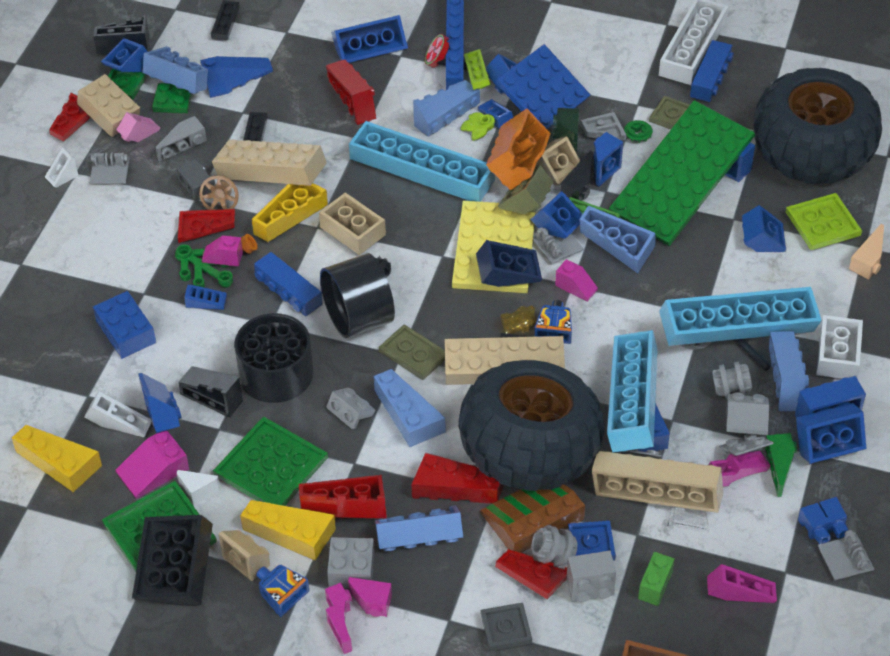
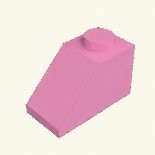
(136, 127)

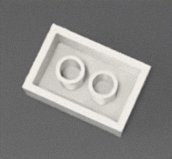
(839, 347)

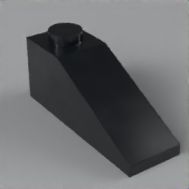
(578, 180)

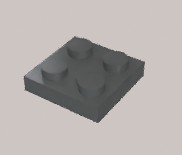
(506, 626)

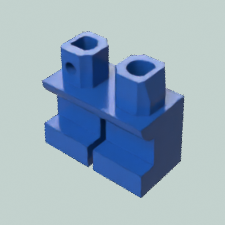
(824, 519)

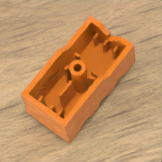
(518, 149)

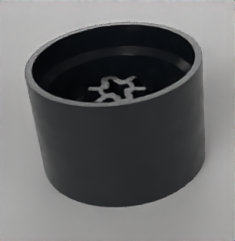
(357, 295)
(272, 372)

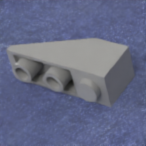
(181, 138)

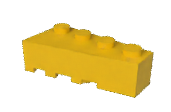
(288, 209)
(59, 458)
(289, 527)

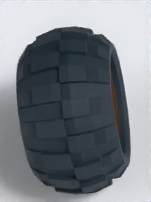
(817, 125)
(531, 425)

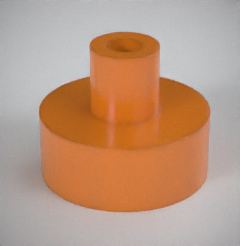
(248, 243)

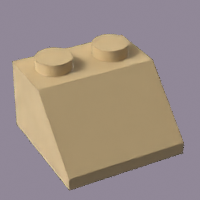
(558, 159)
(243, 552)

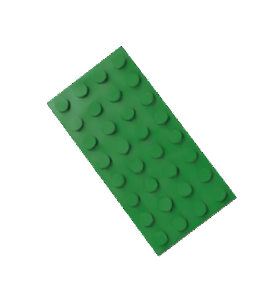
(682, 172)

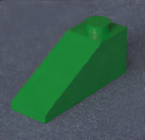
(780, 458)

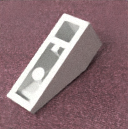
(117, 416)

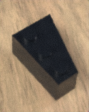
(109, 35)
(212, 389)

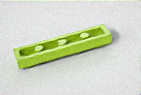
(476, 69)

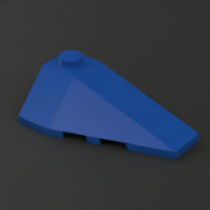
(230, 72)

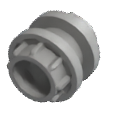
(732, 379)
(554, 545)

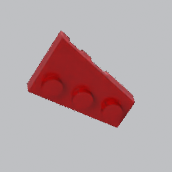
(69, 120)
(204, 222)
(538, 576)

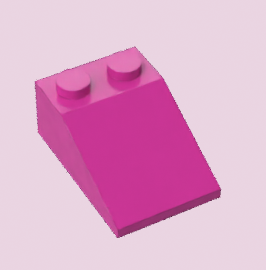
(152, 464)

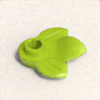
(478, 125)

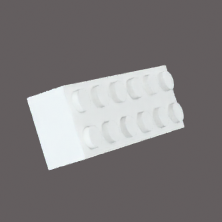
(692, 40)

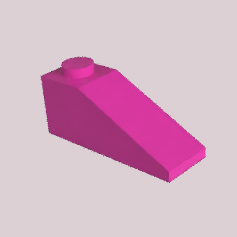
(737, 585)

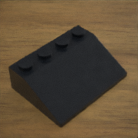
(173, 559)

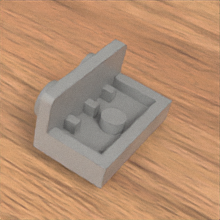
(349, 407)

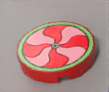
(437, 50)

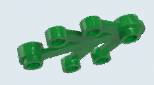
(186, 254)

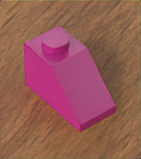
(224, 251)
(575, 280)
(371, 595)

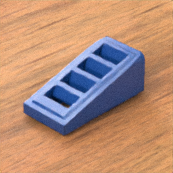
(498, 111)
(193, 299)

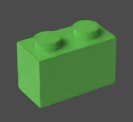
(656, 578)

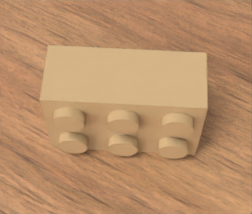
(106, 103)
(352, 223)

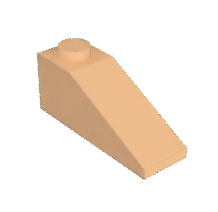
(867, 258)

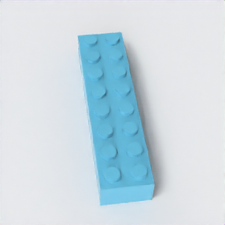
(421, 162)
(739, 315)
(633, 392)

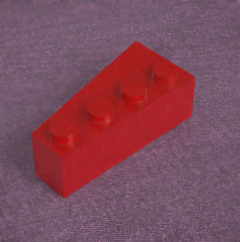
(352, 90)
(453, 480)
(345, 497)

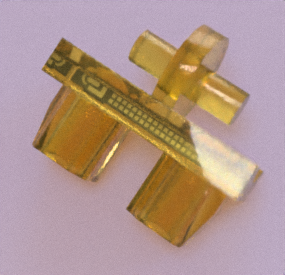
(519, 320)

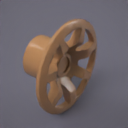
(219, 192)

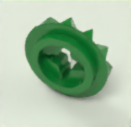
(635, 126)

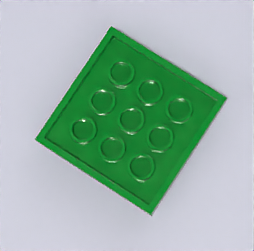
(270, 463)
(127, 523)

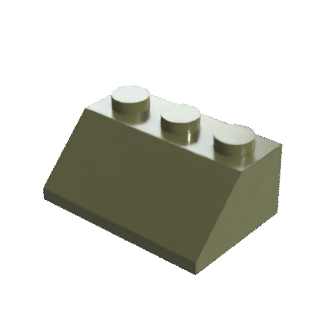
(528, 194)

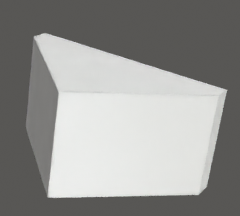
(62, 169)
(197, 485)

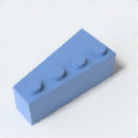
(175, 70)
(618, 237)
(787, 369)
(408, 409)

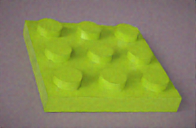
(823, 221)

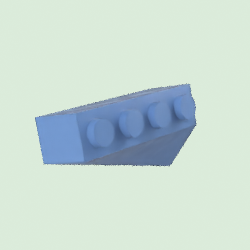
(444, 107)
(419, 529)

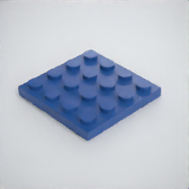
(542, 86)

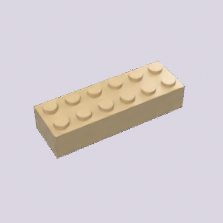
(270, 162)
(473, 356)
(658, 481)

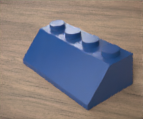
(370, 39)

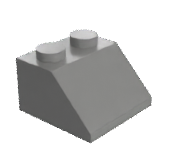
(747, 414)

